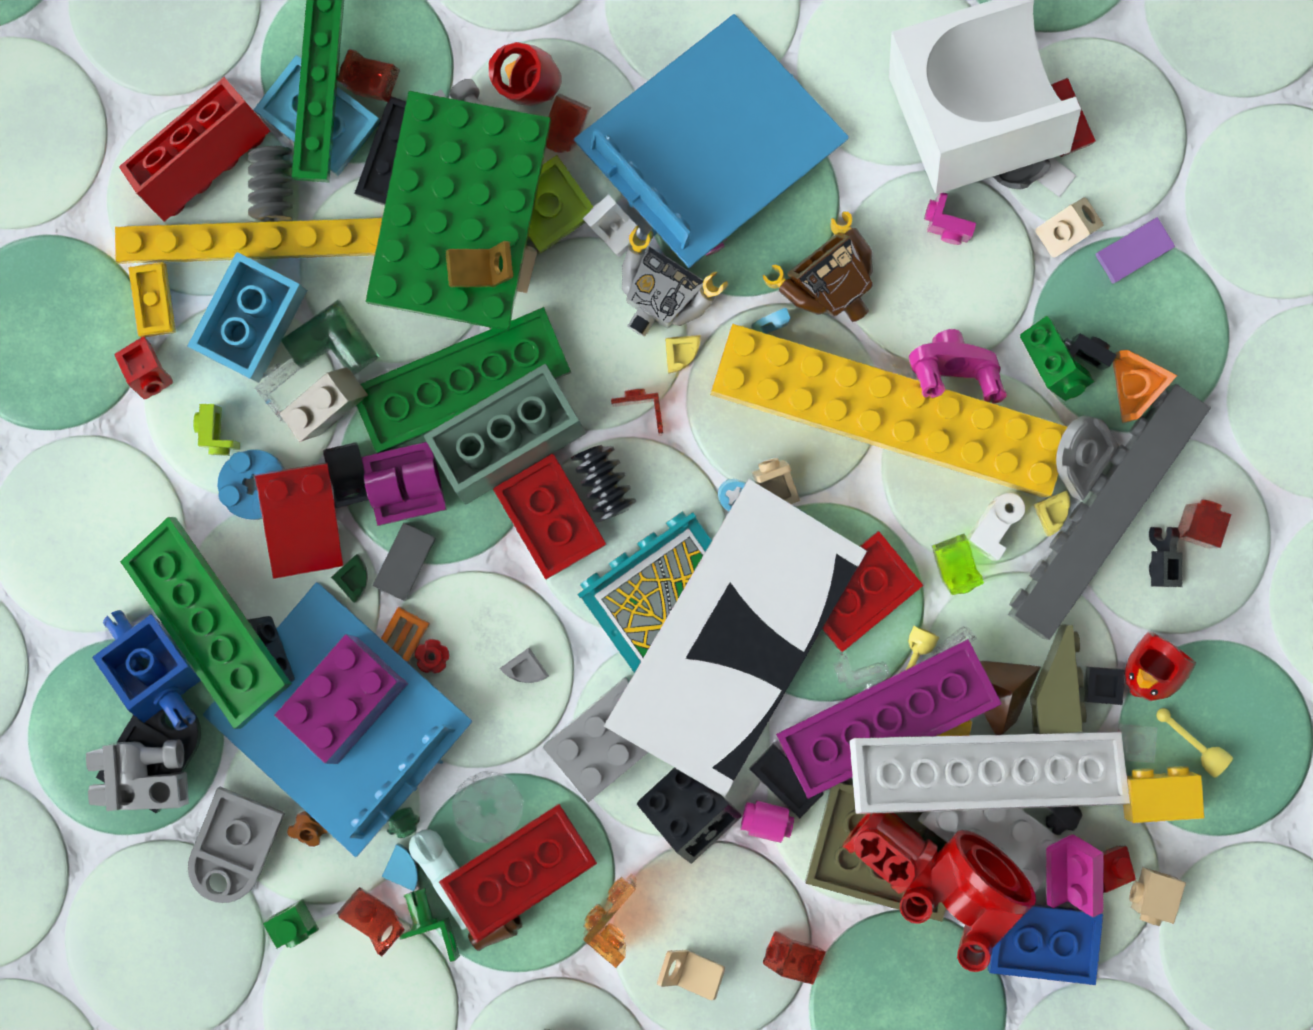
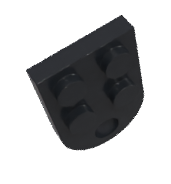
(154, 734)

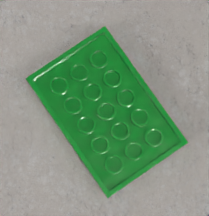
(457, 182)

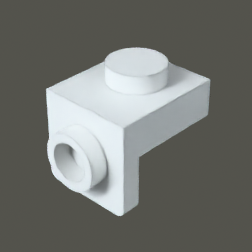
(612, 225)

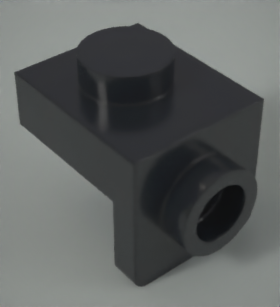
(1092, 350)

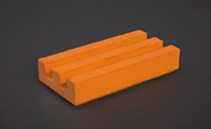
(411, 620)

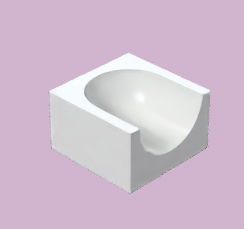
(979, 94)

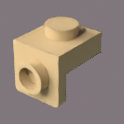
(776, 478)

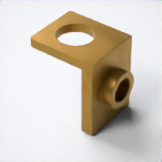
(479, 266)

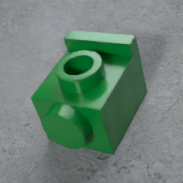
(291, 925)

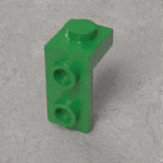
(1054, 361)

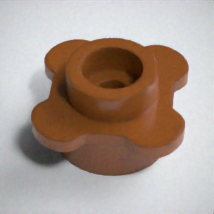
(306, 830)

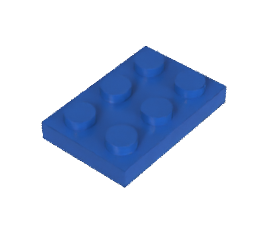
(1051, 946)

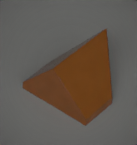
(1012, 686)

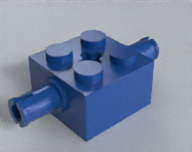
(147, 669)

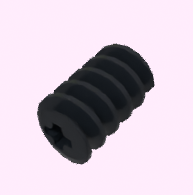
(604, 481)

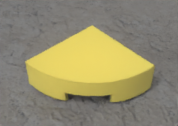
(681, 352)
(1053, 512)

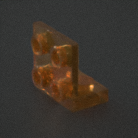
(609, 939)

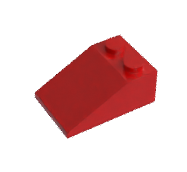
(299, 520)

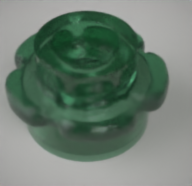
(403, 823)

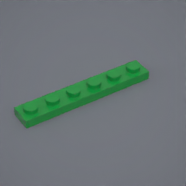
(317, 90)

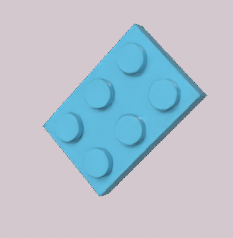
(351, 125)

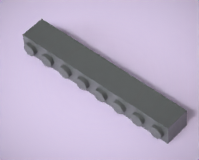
(1108, 511)

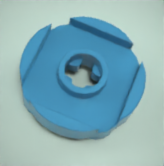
(234, 475)

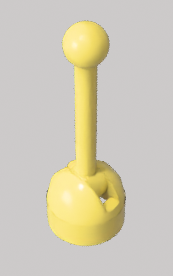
(921, 643)
(1213, 759)

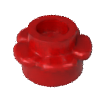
(441, 656)

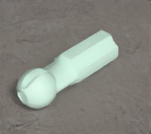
(429, 851)

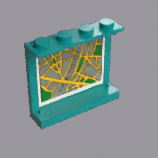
(643, 588)

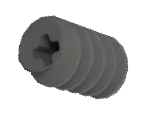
(268, 183)

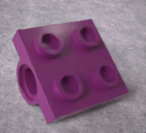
(403, 483)

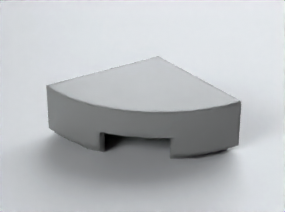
(525, 668)

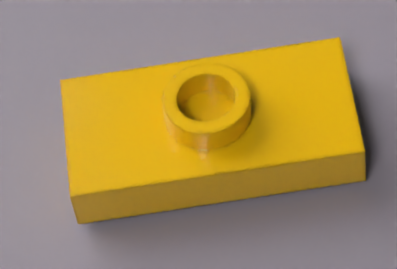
(152, 299)

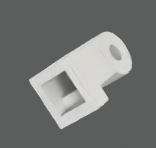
(994, 523)

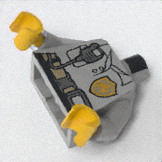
(662, 288)

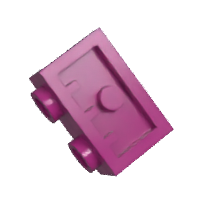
(1075, 875)

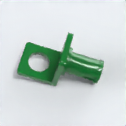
(424, 922)

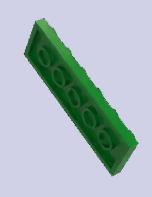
(450, 381)
(205, 623)

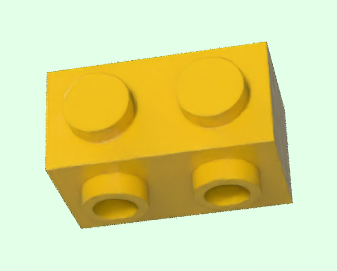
(1164, 795)

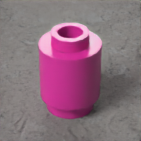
(767, 821)

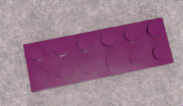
(910, 704)

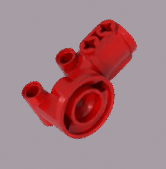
(966, 876)

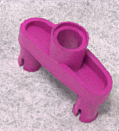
(952, 357)

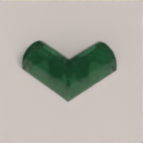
(331, 330)

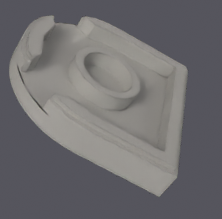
(1084, 454)

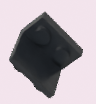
(688, 813)

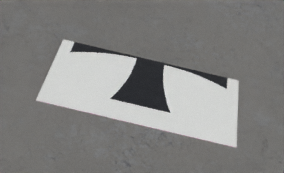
(735, 638)

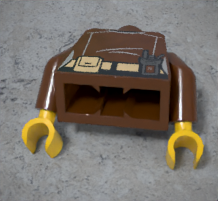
(832, 275)

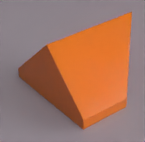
(1138, 383)

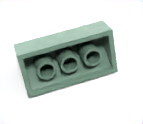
(504, 434)

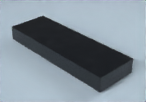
(379, 164)

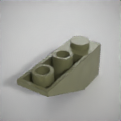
(1056, 693)

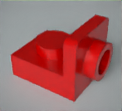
(142, 368)

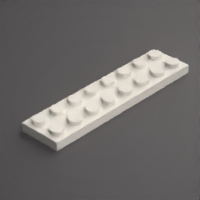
(988, 772)

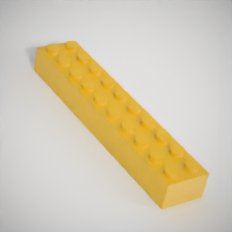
(888, 411)

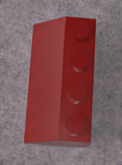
(194, 150)

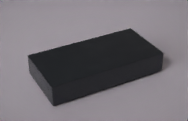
(778, 775)

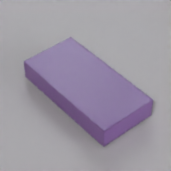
(1135, 250)

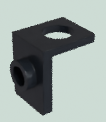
(346, 474)

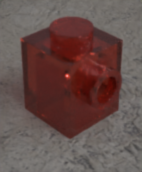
(1204, 524)

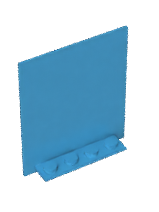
(711, 140)
(387, 761)

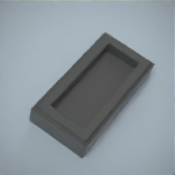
(404, 561)

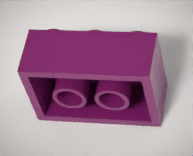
(341, 699)

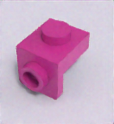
(952, 229)

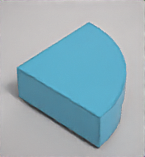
(772, 321)
(402, 868)

